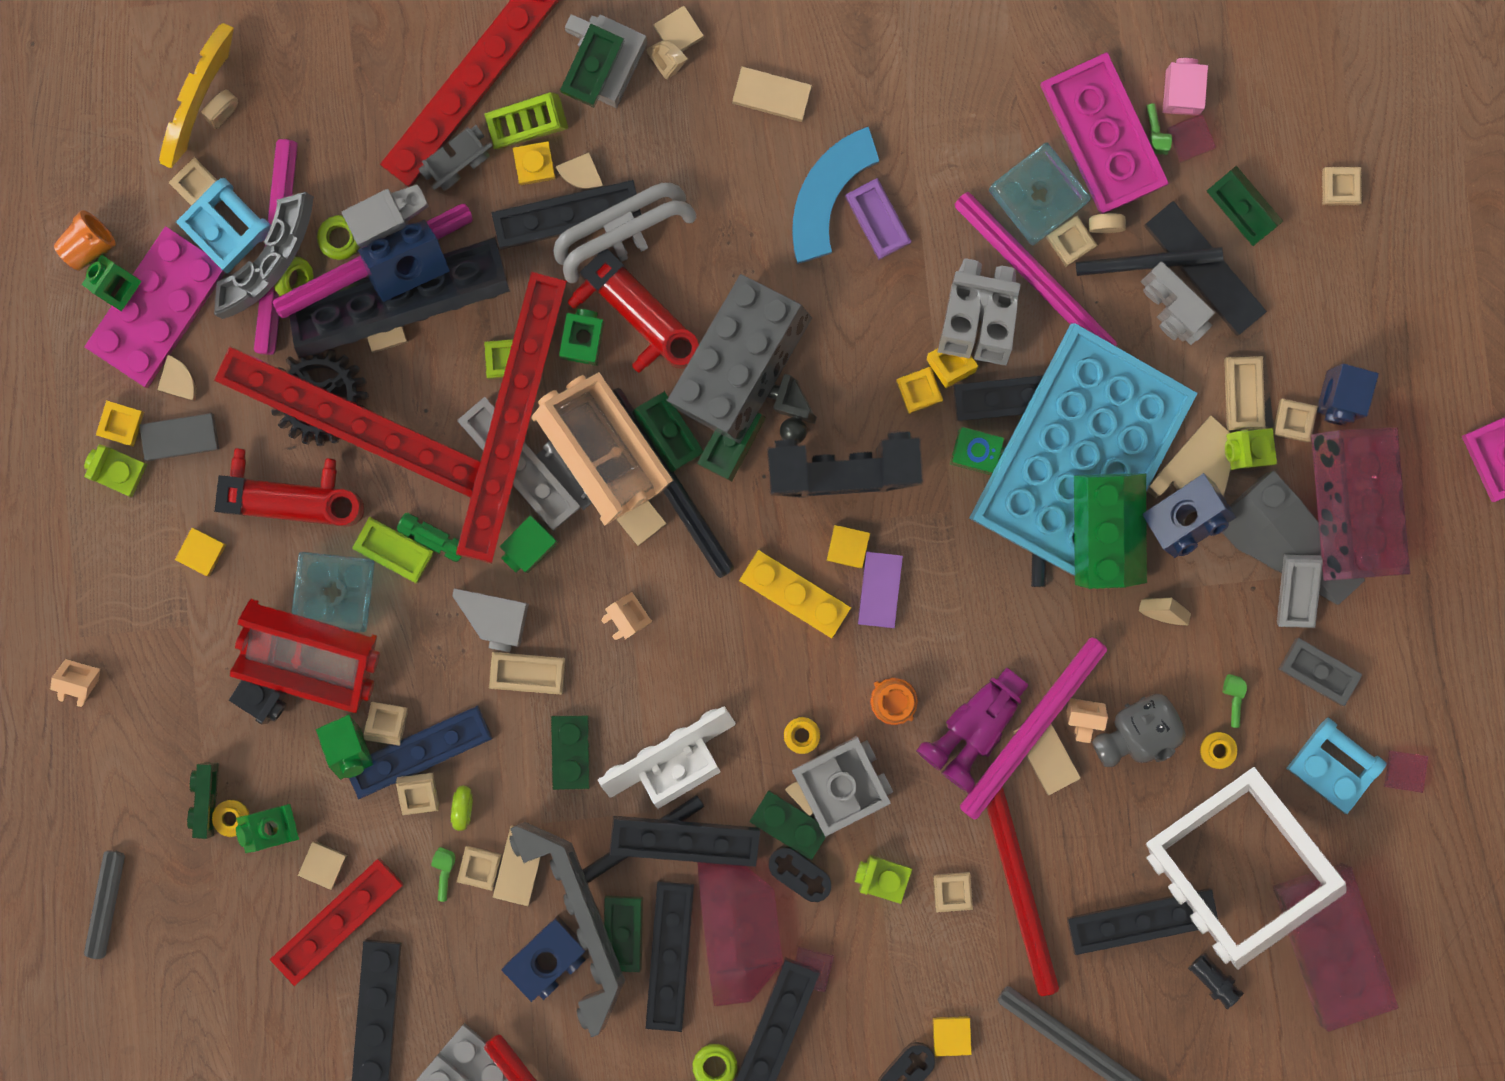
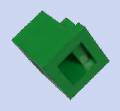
(103, 278)
(573, 350)
(280, 826)

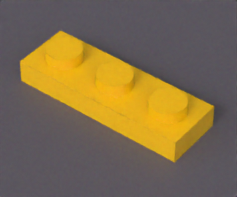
(795, 594)

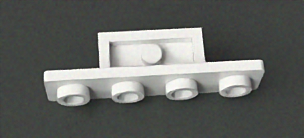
(673, 764)

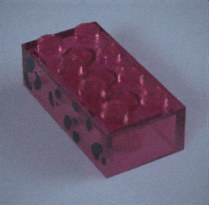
(1360, 503)
(1338, 954)

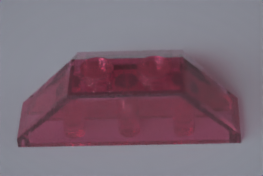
(738, 931)

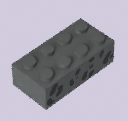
(740, 358)

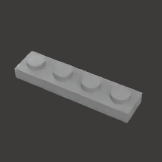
(532, 476)

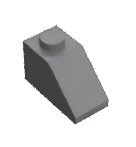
(494, 618)

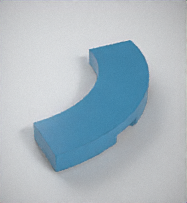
(821, 189)

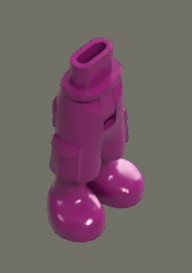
(979, 724)

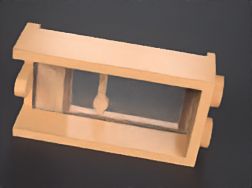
(601, 446)

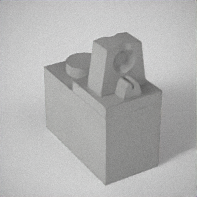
(626, 61)
(383, 214)

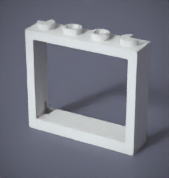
(1203, 918)

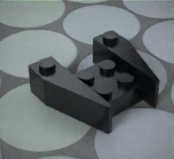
(894, 468)

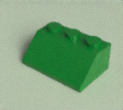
(1110, 530)

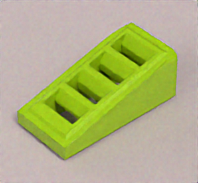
(556, 114)

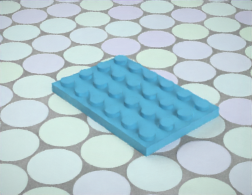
(1087, 417)

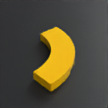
(192, 94)

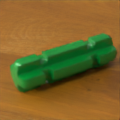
(429, 536)

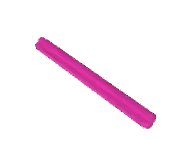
(281, 187)
(1028, 266)
(355, 269)
(1033, 728)

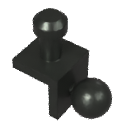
(792, 403)

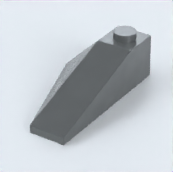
(1277, 523)

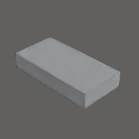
(1299, 590)

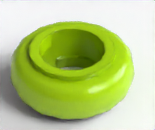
(324, 243)
(304, 272)
(461, 808)
(715, 1050)

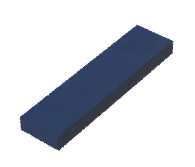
(422, 751)

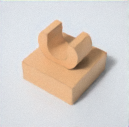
(627, 616)
(74, 680)
(1086, 717)

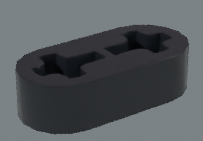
(793, 881)
(903, 1061)

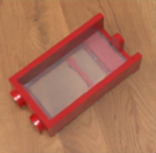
(305, 657)

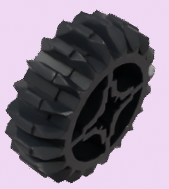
(332, 385)

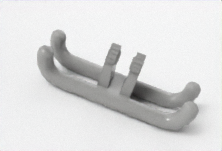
(619, 226)

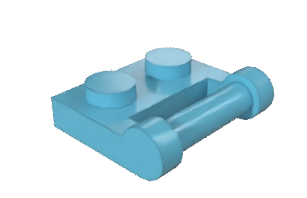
(215, 233)
(1328, 775)

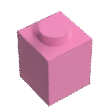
(1185, 87)

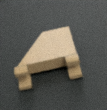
(1199, 455)

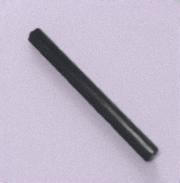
(686, 509)

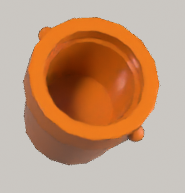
(84, 241)
(894, 701)

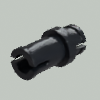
(1219, 984)

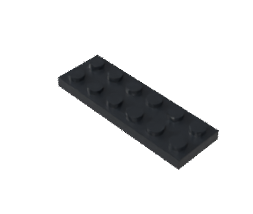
(359, 312)

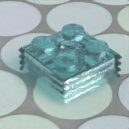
(1043, 170)
(351, 575)

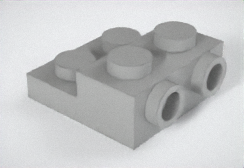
(1185, 312)
(843, 785)
(463, 1060)

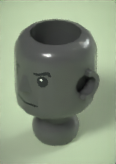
(1144, 731)

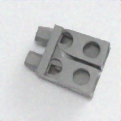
(981, 299)

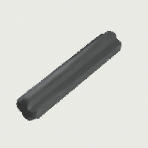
(104, 904)

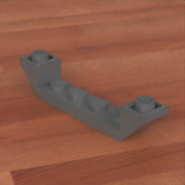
(533, 843)

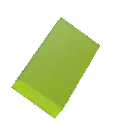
(393, 550)

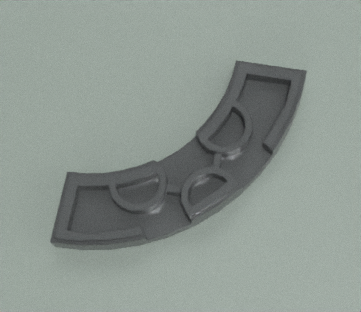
(258, 277)

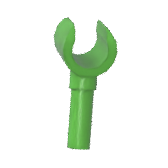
(1159, 141)
(1237, 688)
(444, 861)

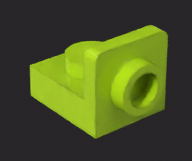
(1250, 449)
(114, 469)
(883, 878)

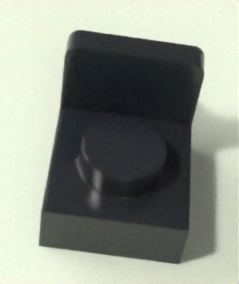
(259, 701)

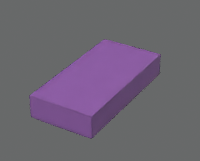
(878, 219)
(880, 590)

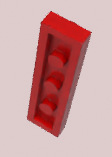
(336, 921)

